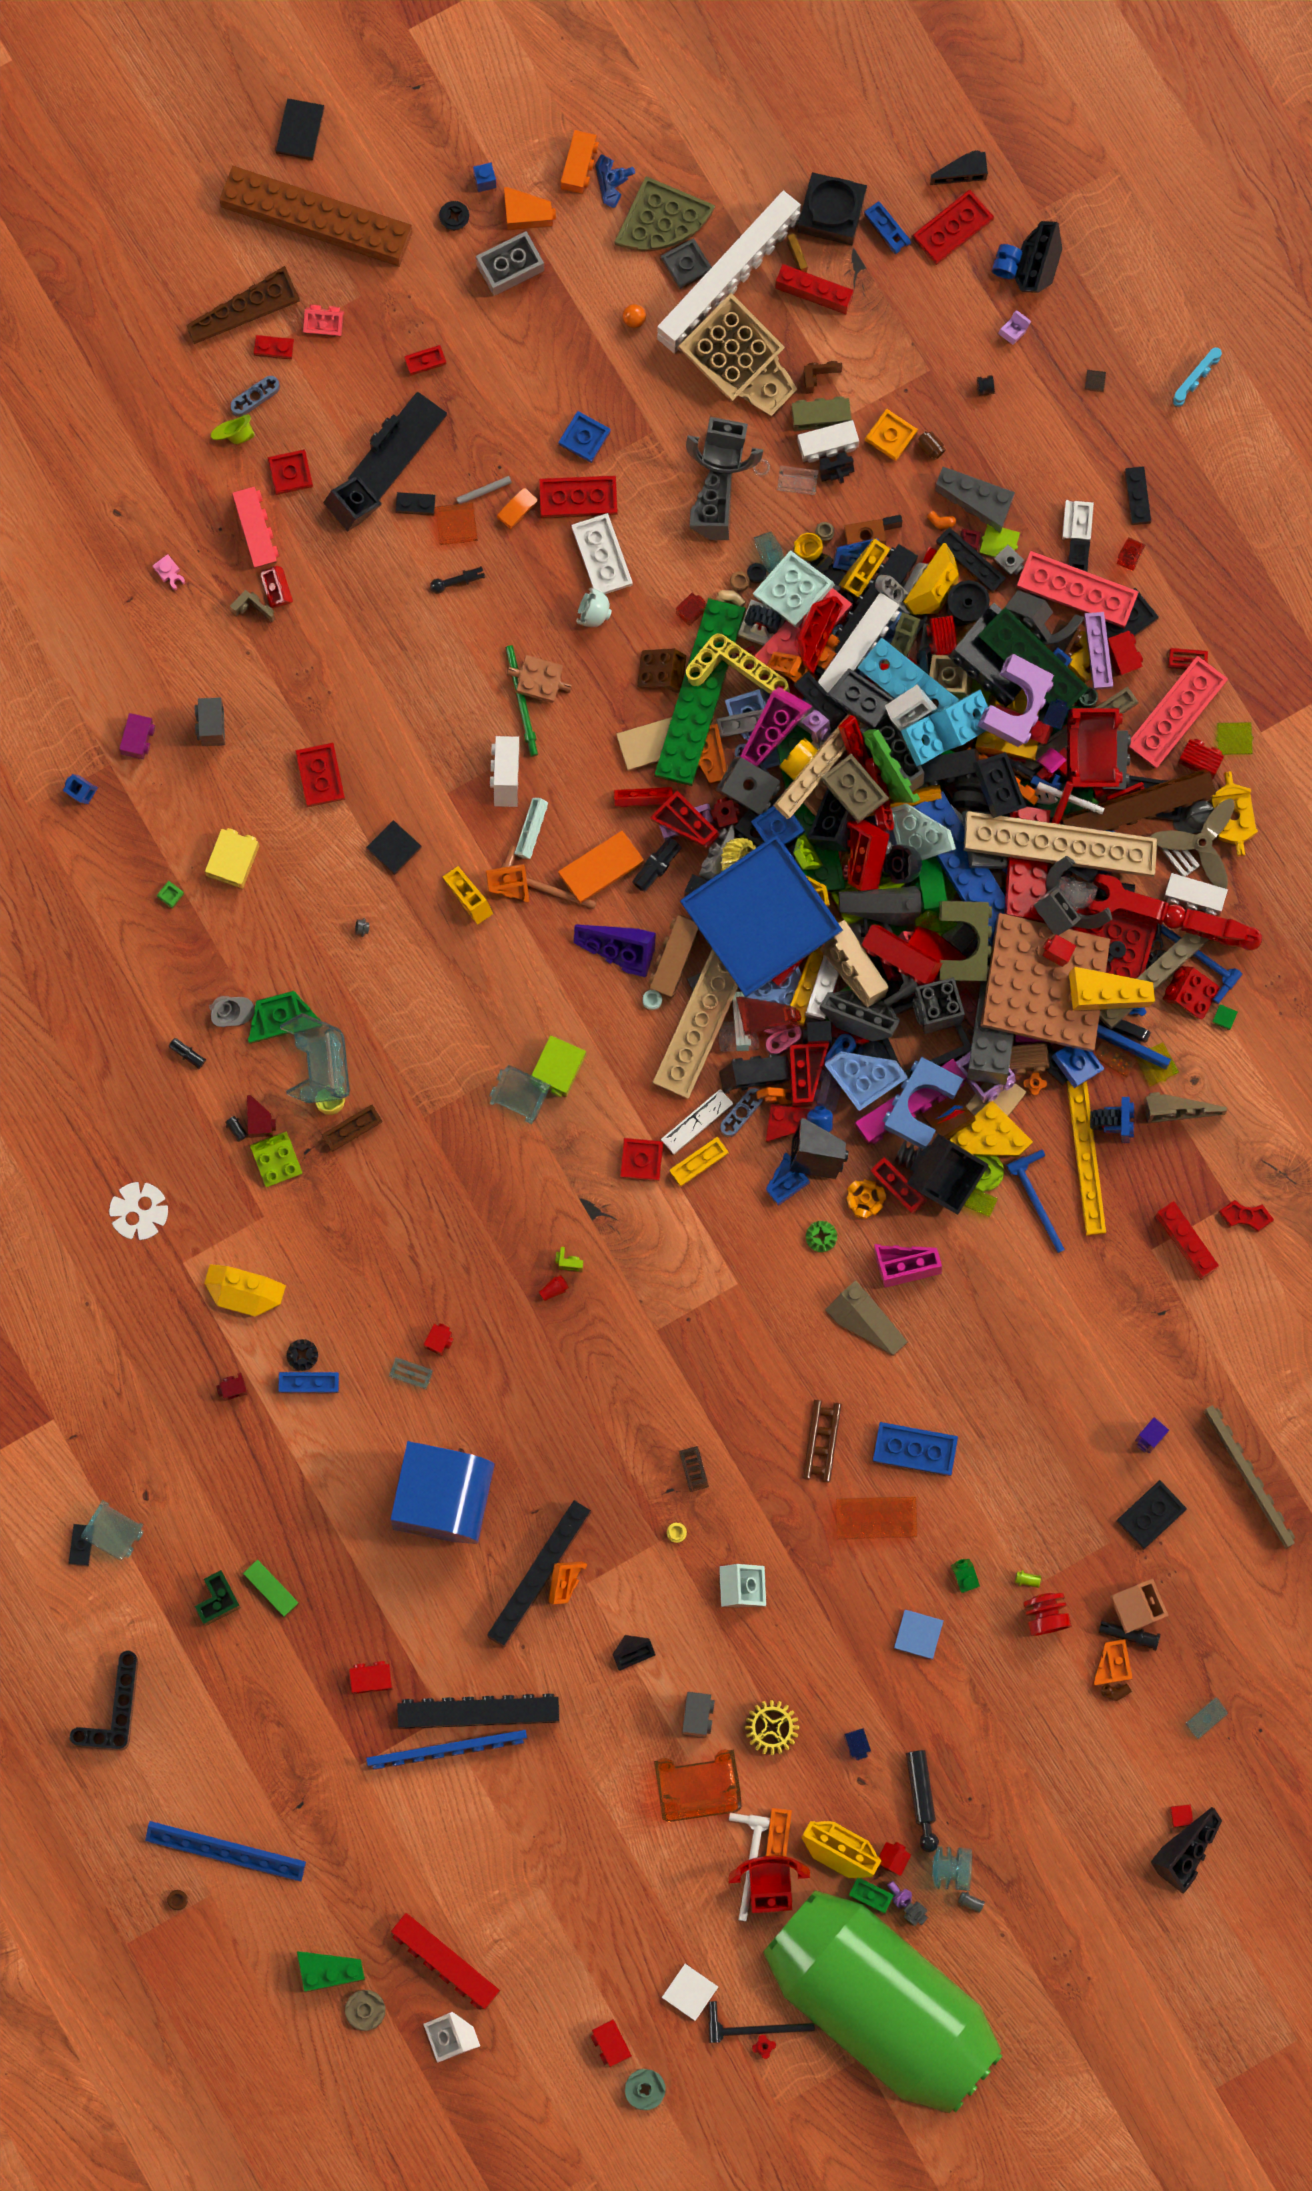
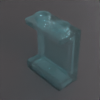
(519, 1092)
(112, 1531)

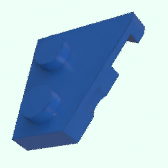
(848, 554)
(785, 1182)

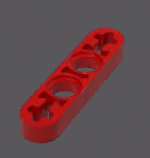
(884, 813)

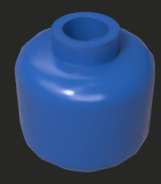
(821, 1117)

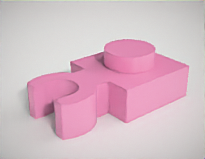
(168, 571)

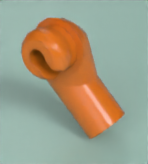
(941, 522)

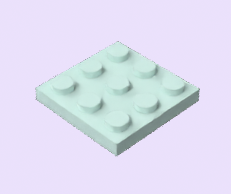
(793, 588)

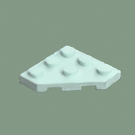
(921, 832)

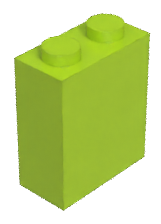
(559, 1065)

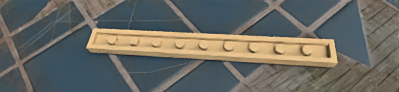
(813, 771)

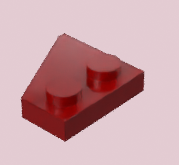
(784, 1121)

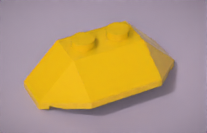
(934, 584)
(243, 1290)
(841, 1849)

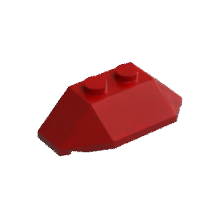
(816, 631)

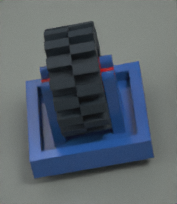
(1115, 1120)

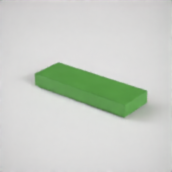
(271, 1588)

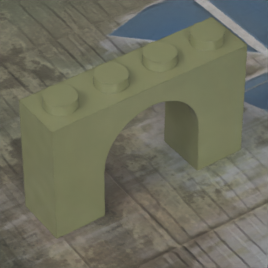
(977, 916)

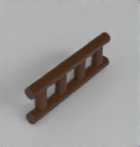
(813, 1449)

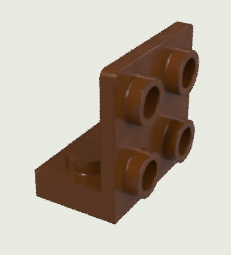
(662, 669)

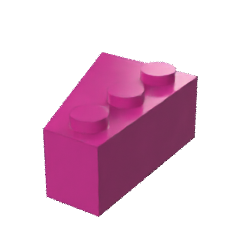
(906, 1264)

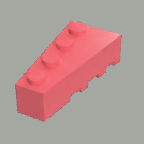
(254, 527)

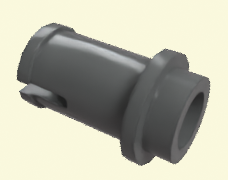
(971, 1902)

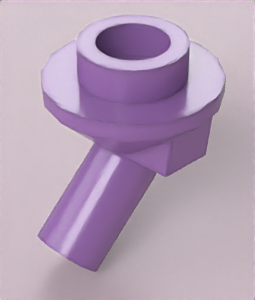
(902, 1897)

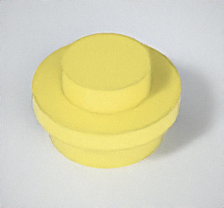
(676, 1532)

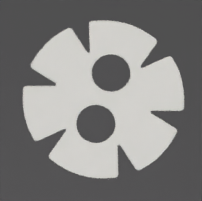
(122, 1207)

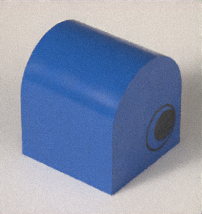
(442, 1493)

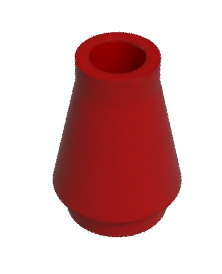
(554, 1288)

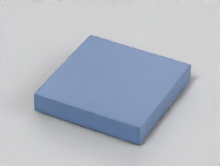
(918, 1634)

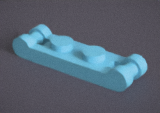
(1201, 370)

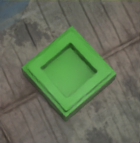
(170, 894)

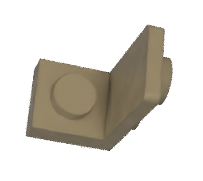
(241, 605)

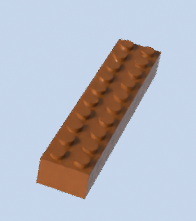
(316, 216)

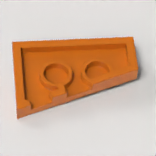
(712, 759)

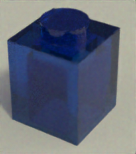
(1056, 713)
(857, 1744)

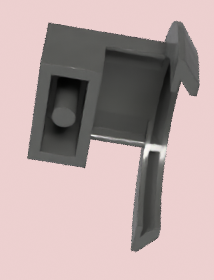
(723, 447)
(1034, 613)
(1058, 911)

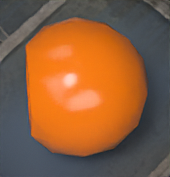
(634, 316)

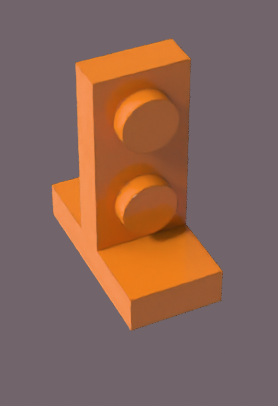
(788, 666)

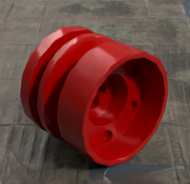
(1047, 1614)

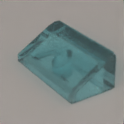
(1206, 1718)

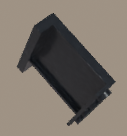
(983, 662)

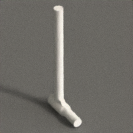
(757, 1824)

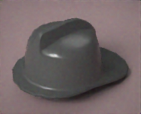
(1194, 817)

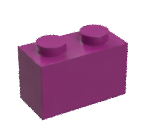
(136, 736)

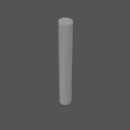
(483, 490)

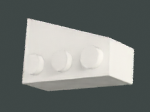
(505, 771)

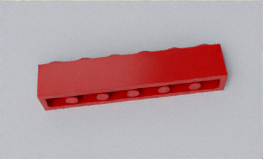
(445, 1961)

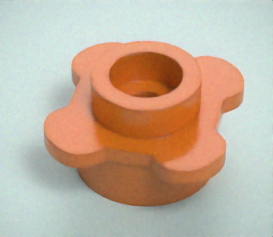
(1035, 1088)

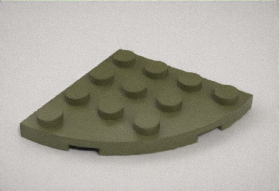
(662, 217)

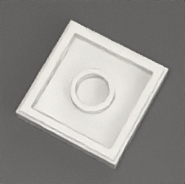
(690, 1992)

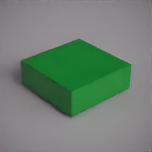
(1224, 1017)

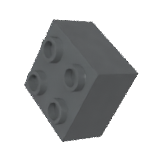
(211, 721)
(697, 1715)

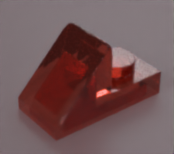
(1130, 554)

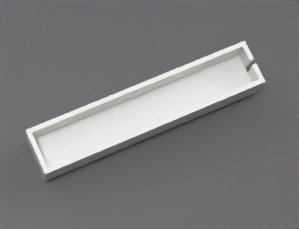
(730, 270)

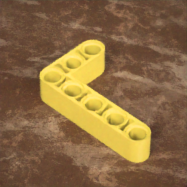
(739, 664)

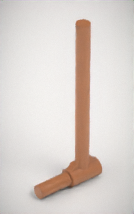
(544, 887)

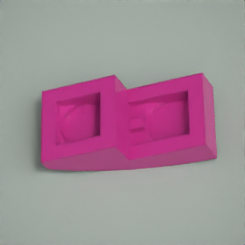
(1051, 760)

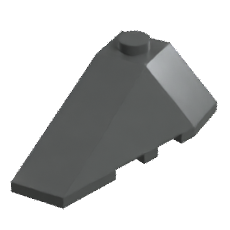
(888, 905)

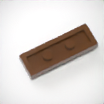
(352, 1128)

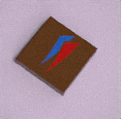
(949, 1117)

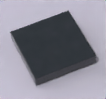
(394, 847)

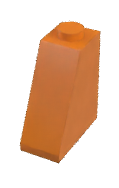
(527, 210)

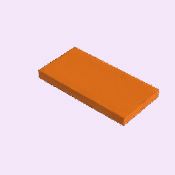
(601, 867)

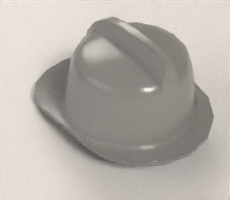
(231, 1011)

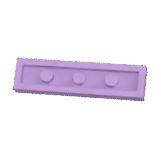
(1098, 650)

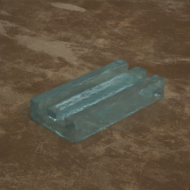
(395, 1367)

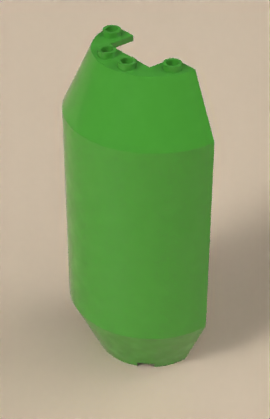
(883, 2002)

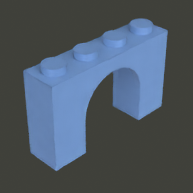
(924, 1075)

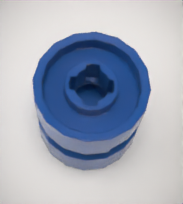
(1006, 261)

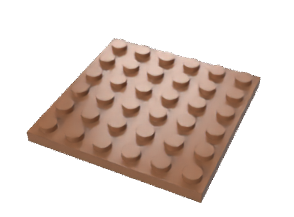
(1033, 994)

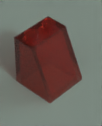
(766, 1017)

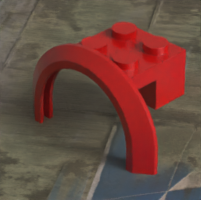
(770, 1881)

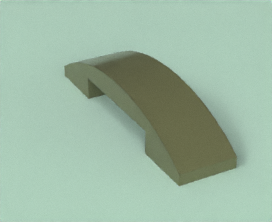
(905, 634)

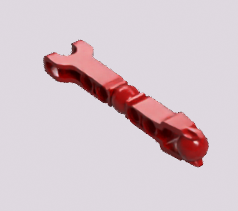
(1194, 922)

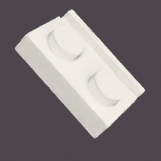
(1077, 520)

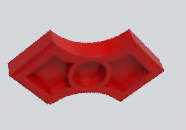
(1236, 1214)

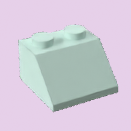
(742, 1585)

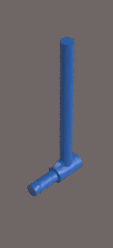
(1229, 977)
(1018, 1168)

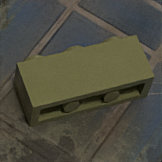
(820, 413)

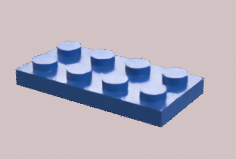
(915, 1449)

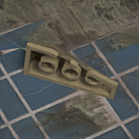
(1171, 1108)
(861, 1315)

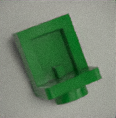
(965, 1575)

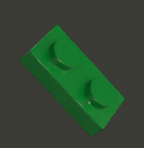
(871, 1895)

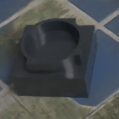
(832, 208)
(946, 1173)

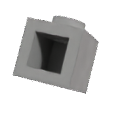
(1009, 560)

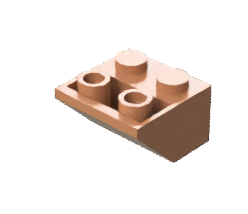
(1139, 1606)

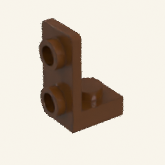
(814, 368)

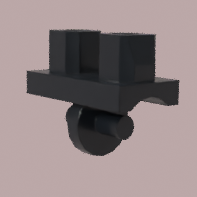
(836, 469)

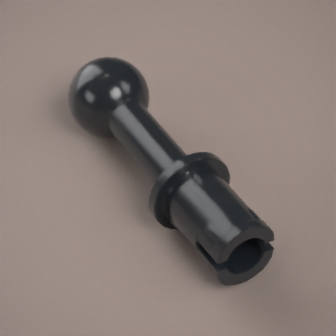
(438, 585)

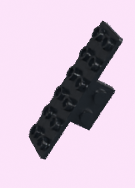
(398, 443)

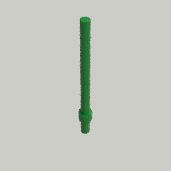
(530, 736)

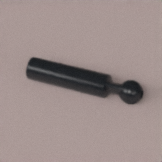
(922, 1798)

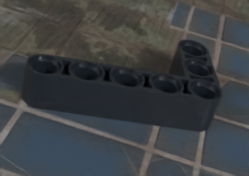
(118, 1710)

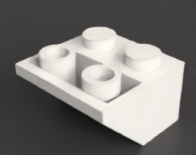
(910, 707)

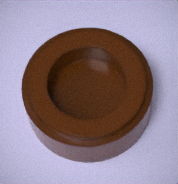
(177, 1900)

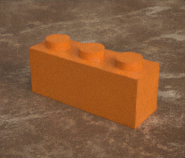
(579, 162)

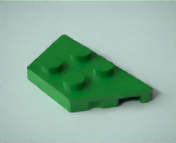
(274, 1012)

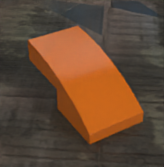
(517, 508)

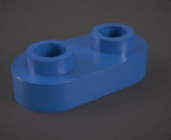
(839, 1046)

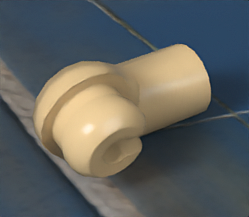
(730, 595)

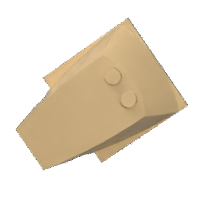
(740, 356)

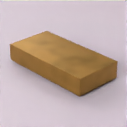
(796, 253)

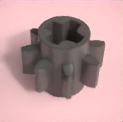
(915, 1913)

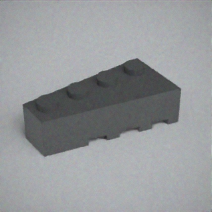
(976, 496)

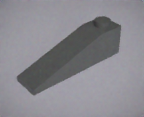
(713, 506)

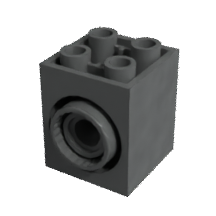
(760, 787)
(938, 1006)

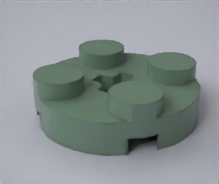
(656, 2093)

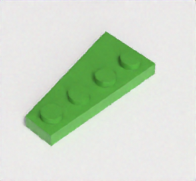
(889, 768)

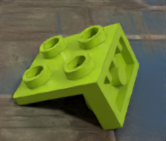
(276, 1159)

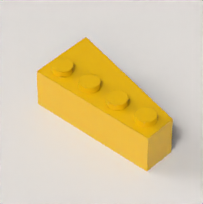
(1108, 991)

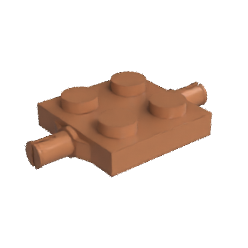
(539, 679)

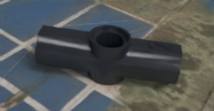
(656, 864)

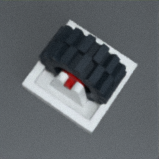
(760, 623)

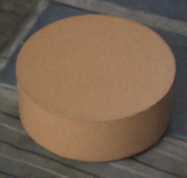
(739, 581)

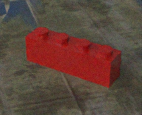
(814, 289)
(901, 954)
(1187, 1240)

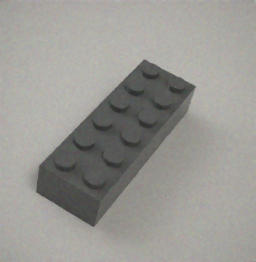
(989, 1049)

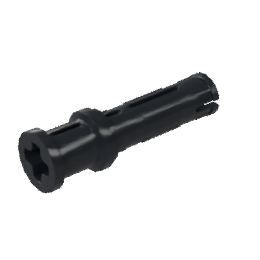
(1139, 1637)

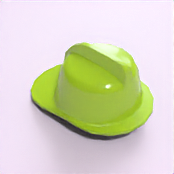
(235, 430)

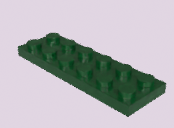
(1010, 636)

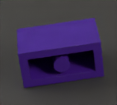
(1151, 1435)

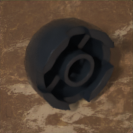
(902, 864)

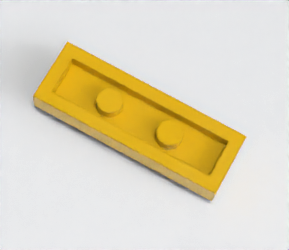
(698, 1161)

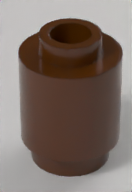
(931, 445)

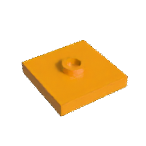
(891, 435)

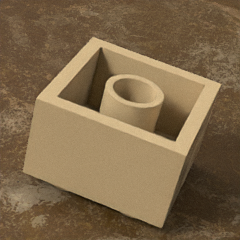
(950, 676)

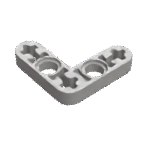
(902, 593)

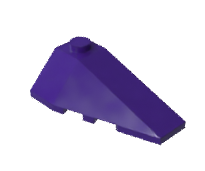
(623, 946)

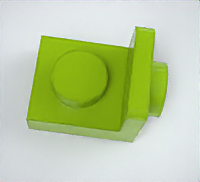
(571, 1264)

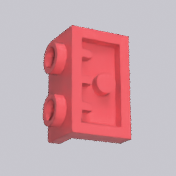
(323, 320)

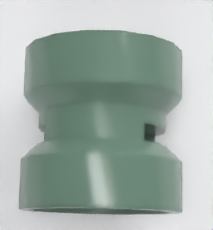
(1089, 696)

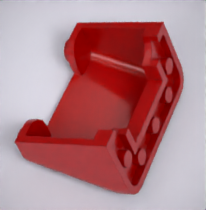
(1093, 747)

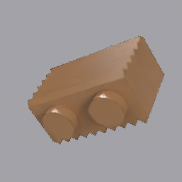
(1029, 1057)

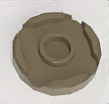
(365, 2010)

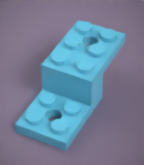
(902, 675)
(945, 728)

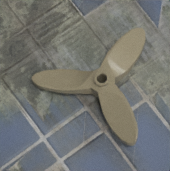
(1209, 857)

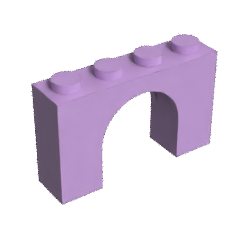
(1035, 685)

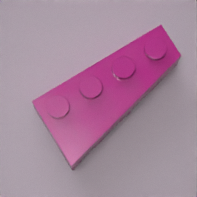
(774, 724)

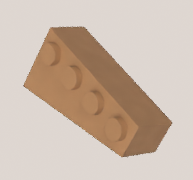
(674, 956)

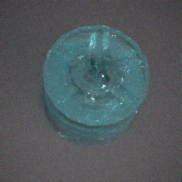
(952, 1868)

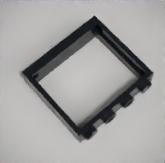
(940, 1060)

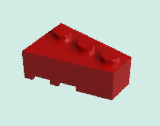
(805, 1071)

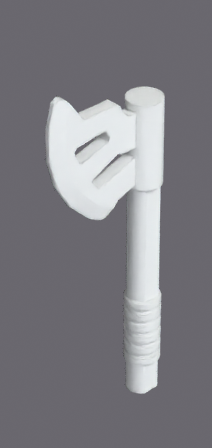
(1042, 789)

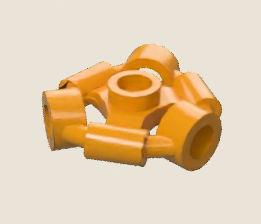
(865, 1198)

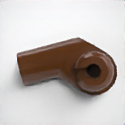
(1114, 1693)

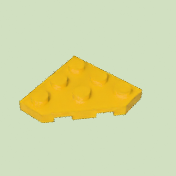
(992, 1134)

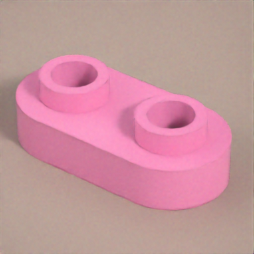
(783, 1040)

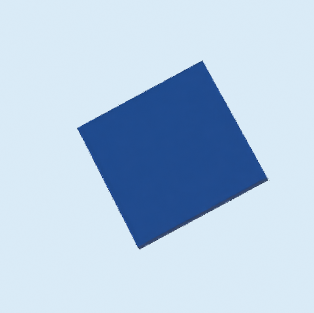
(761, 915)

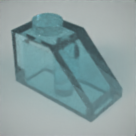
(769, 550)

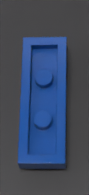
(308, 1382)

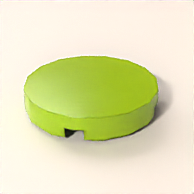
(992, 1176)

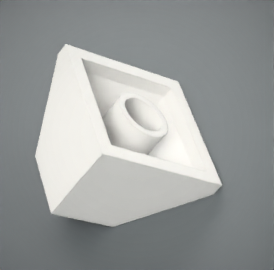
(450, 2036)

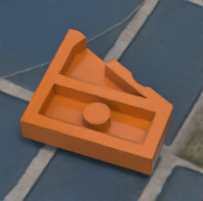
(509, 881)
(564, 1581)
(1113, 1664)

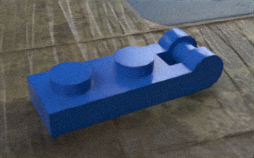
(887, 227)

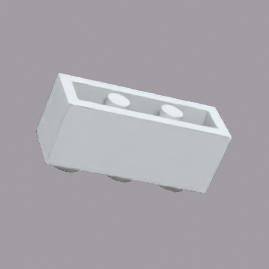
(828, 441)
(1195, 894)

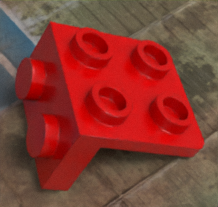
(1191, 991)

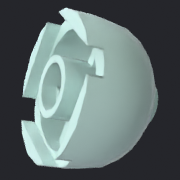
(594, 609)

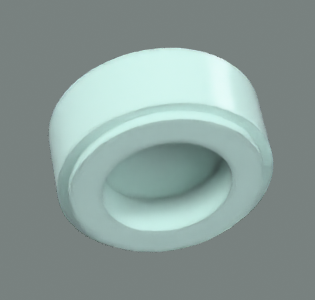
(652, 1000)

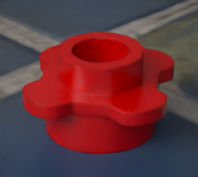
(764, 2041)

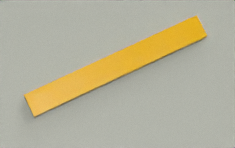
(1086, 1159)

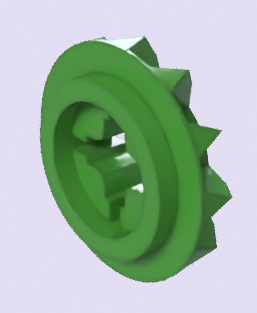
(816, 1243)

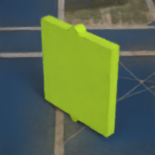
(995, 541)

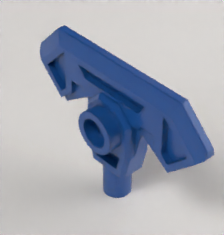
(610, 179)

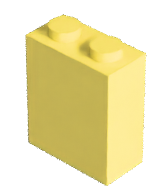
(232, 858)

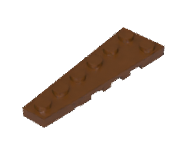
(259, 300)

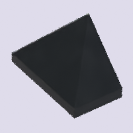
(632, 1651)

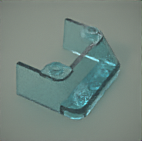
(325, 1060)

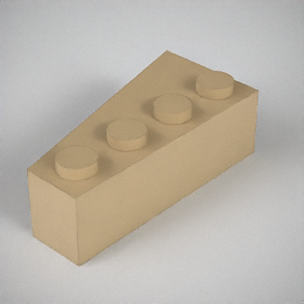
(855, 966)

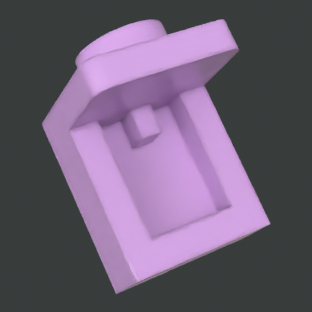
(1015, 327)
(818, 725)

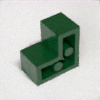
(222, 1601)

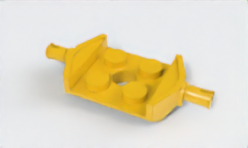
(1244, 828)

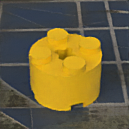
(798, 758)

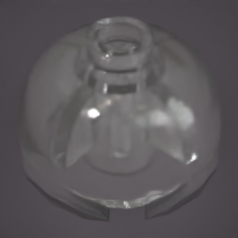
(1077, 893)

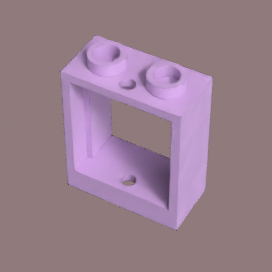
(991, 1094)

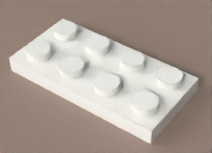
(602, 554)

